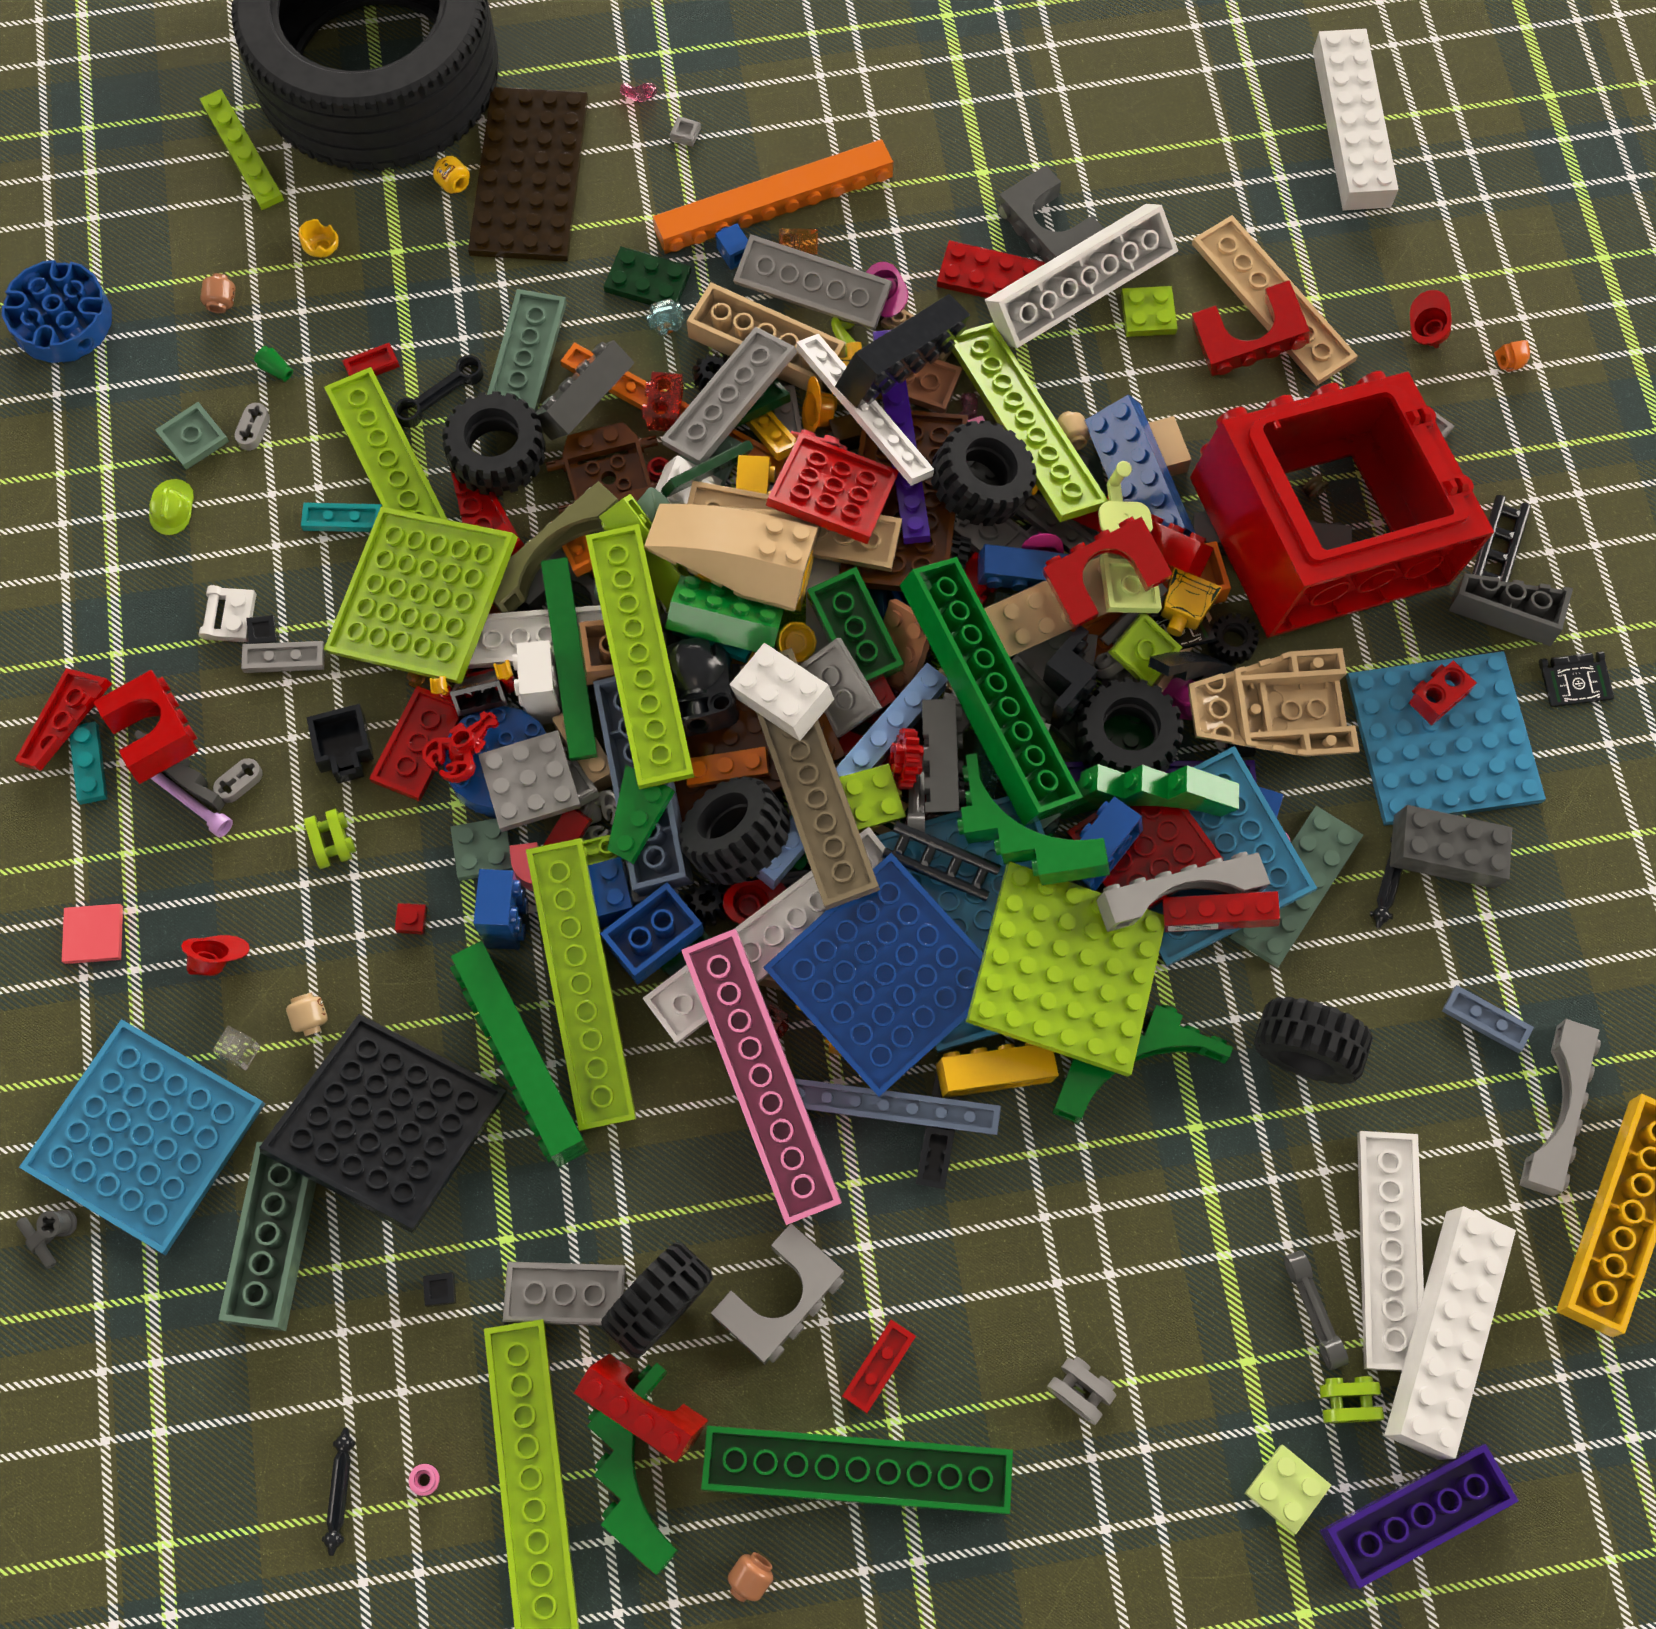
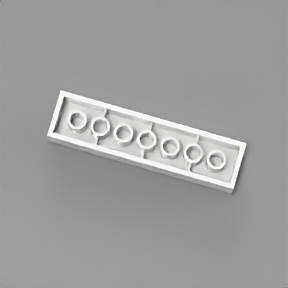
(1355, 120)
(1082, 275)
(1450, 1334)

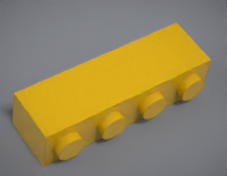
(995, 1069)

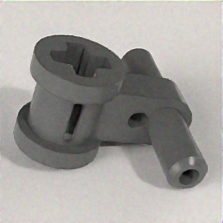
(48, 1227)

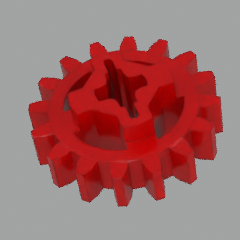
(906, 758)

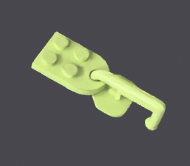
(1120, 582)

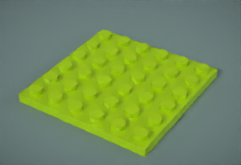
(421, 594)
(1061, 977)

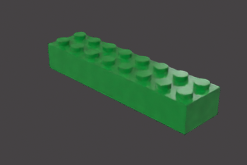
(521, 1059)

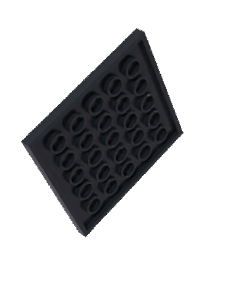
(384, 1123)

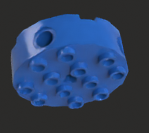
(57, 311)
(513, 727)

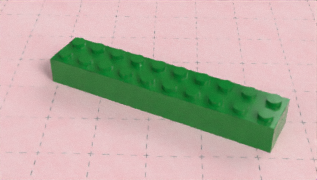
(990, 691)
(857, 1470)

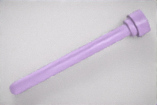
(218, 823)

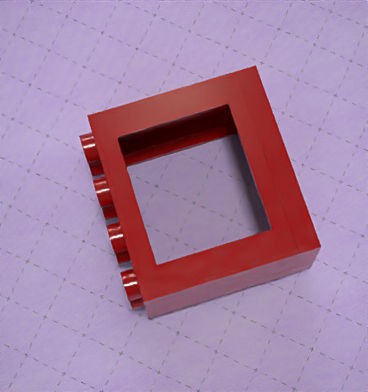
(1406, 468)

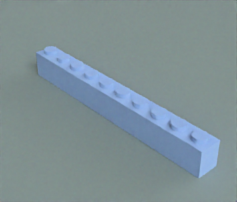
(867, 754)

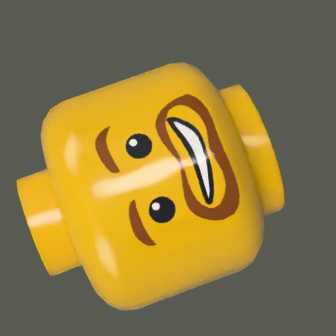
(451, 174)

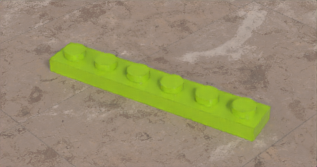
(241, 149)

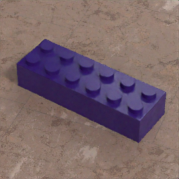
(1418, 1516)

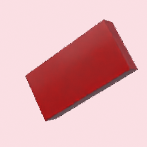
(379, 359)
(569, 827)

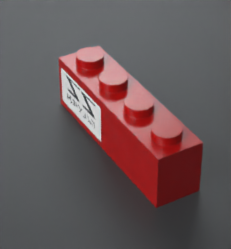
(1221, 911)

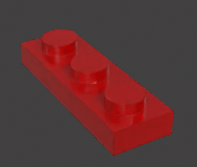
(878, 1366)

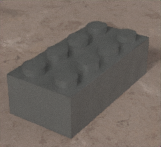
(1451, 846)

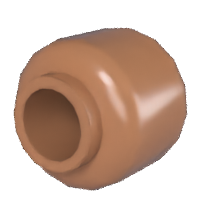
(217, 293)
(750, 1577)

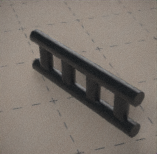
(1514, 539)
(958, 855)

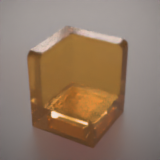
(800, 239)

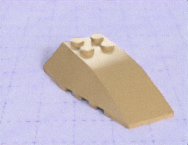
(744, 549)
(1278, 705)

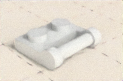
(237, 608)

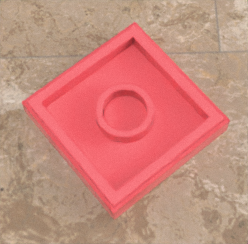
(92, 933)

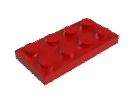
(981, 270)
(402, 761)

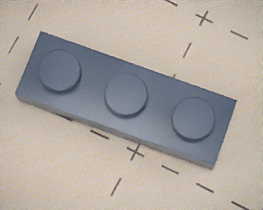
(1487, 1019)

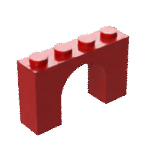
(1228, 353)
(1129, 541)
(170, 738)
(666, 1431)

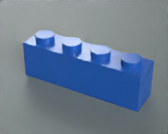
(1012, 566)

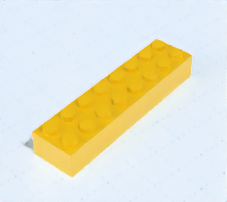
(1618, 1230)

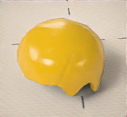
(318, 239)
(799, 638)

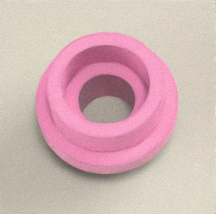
(414, 1479)

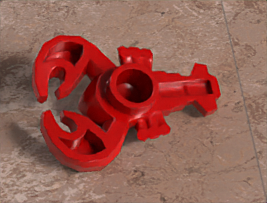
(461, 748)

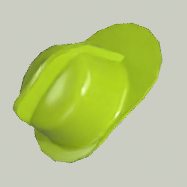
(171, 506)

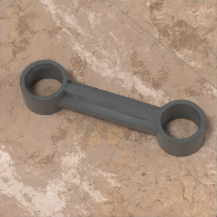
(916, 803)
(1330, 1345)

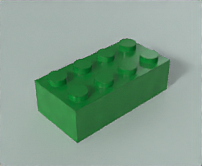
(850, 614)
(721, 616)

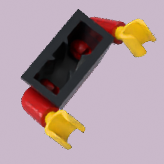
(479, 689)

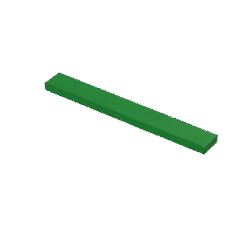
(569, 659)

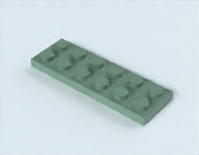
(528, 346)
(1323, 848)

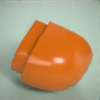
(1513, 355)

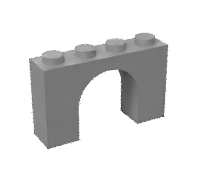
(767, 1335)

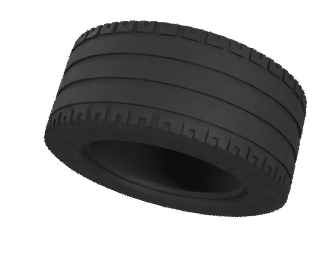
(373, 114)

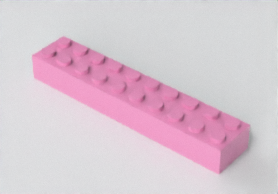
(761, 1077)

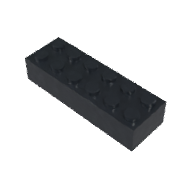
(903, 351)

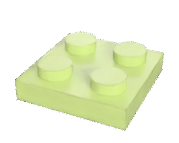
(1288, 1489)

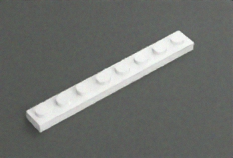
(870, 417)

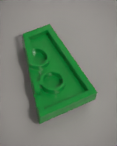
(636, 816)

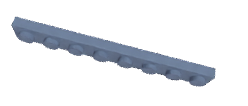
(900, 1107)

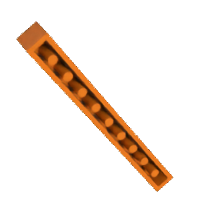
(773, 196)

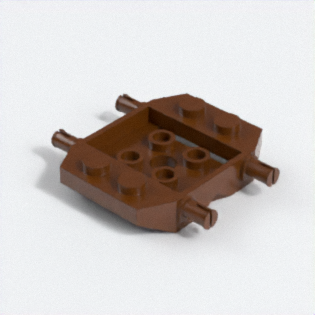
(627, 468)

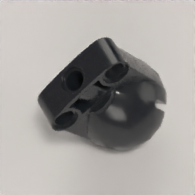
(702, 685)

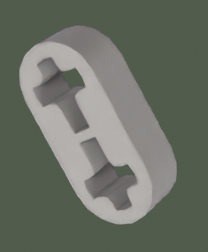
(248, 425)
(238, 780)

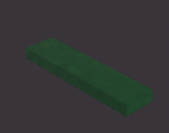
(706, 469)

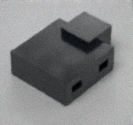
(341, 742)

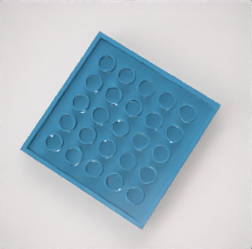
(1462, 763)
(1248, 830)
(142, 1136)

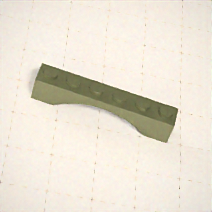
(575, 521)

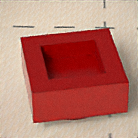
(411, 918)

